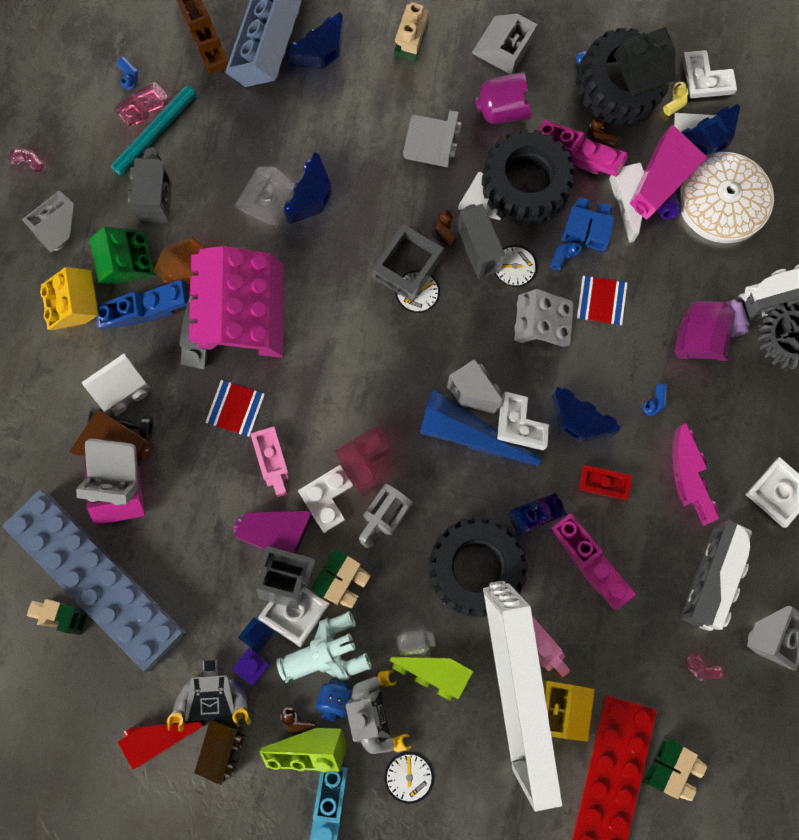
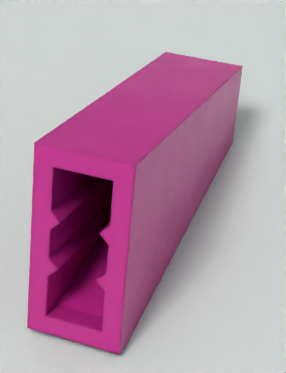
(668, 168)

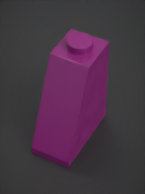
(273, 529)

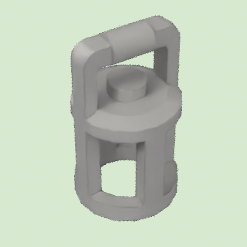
(379, 521)

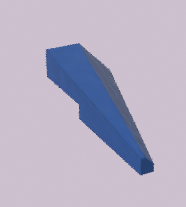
(455, 424)

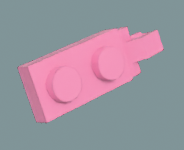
(271, 459)
(549, 652)

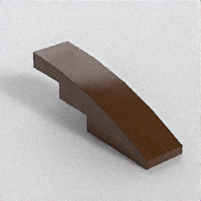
(204, 35)

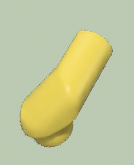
(679, 99)

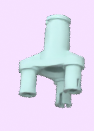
(325, 653)

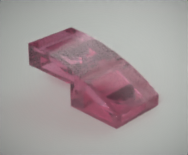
(139, 104)

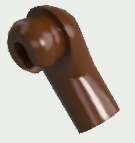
(599, 134)
(443, 226)
(294, 723)

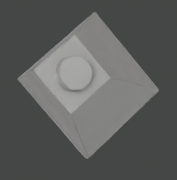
(52, 221)
(777, 637)

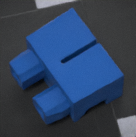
(600, 225)

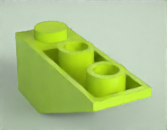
(440, 672)
(313, 750)

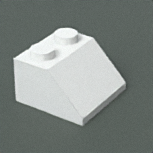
(116, 386)

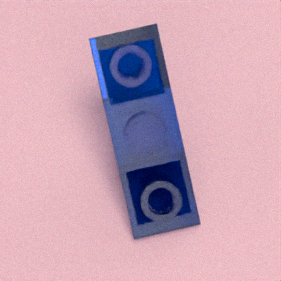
(319, 45)
(714, 133)
(310, 192)
(581, 418)
(536, 514)

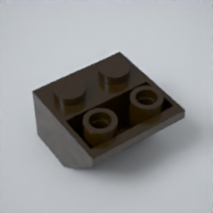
(219, 750)

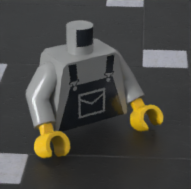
(210, 699)
(368, 716)

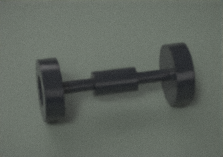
(145, 428)

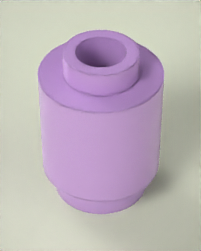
(741, 322)

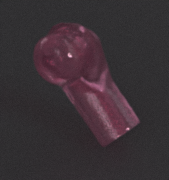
(19, 154)
(700, 670)

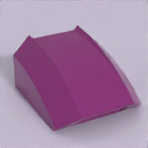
(705, 331)

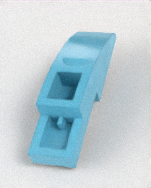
(328, 805)

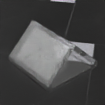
(266, 195)

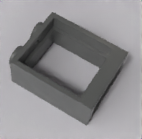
(480, 241)
(398, 283)

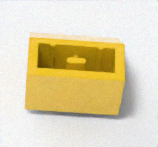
(69, 298)
(568, 710)

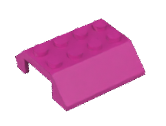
(237, 300)

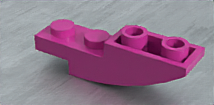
(584, 152)
(687, 465)
(592, 563)

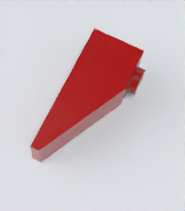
(149, 741)

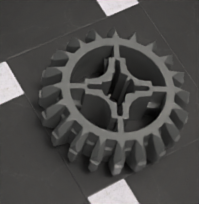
(787, 320)

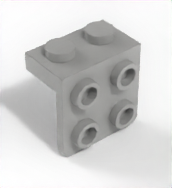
(432, 139)
(543, 318)
(109, 472)

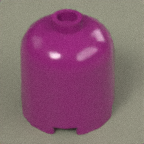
(503, 99)

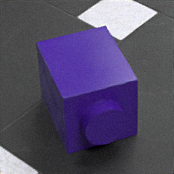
(251, 666)

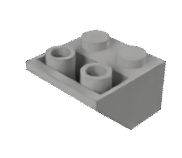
(506, 41)
(473, 389)

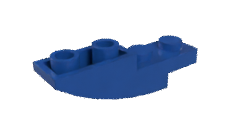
(142, 307)

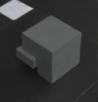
(284, 576)

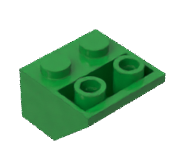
(121, 255)

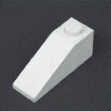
(624, 187)

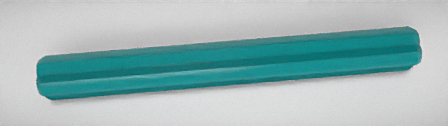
(153, 130)

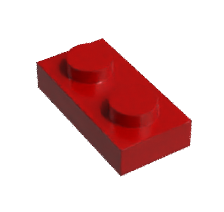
(605, 482)

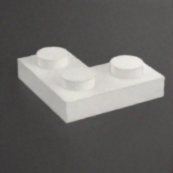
(702, 81)
(516, 428)
(320, 495)

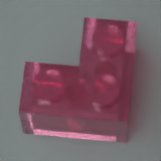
(358, 457)

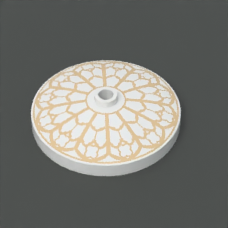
(726, 198)

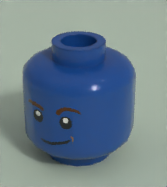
(333, 700)

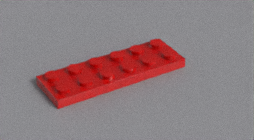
(614, 771)

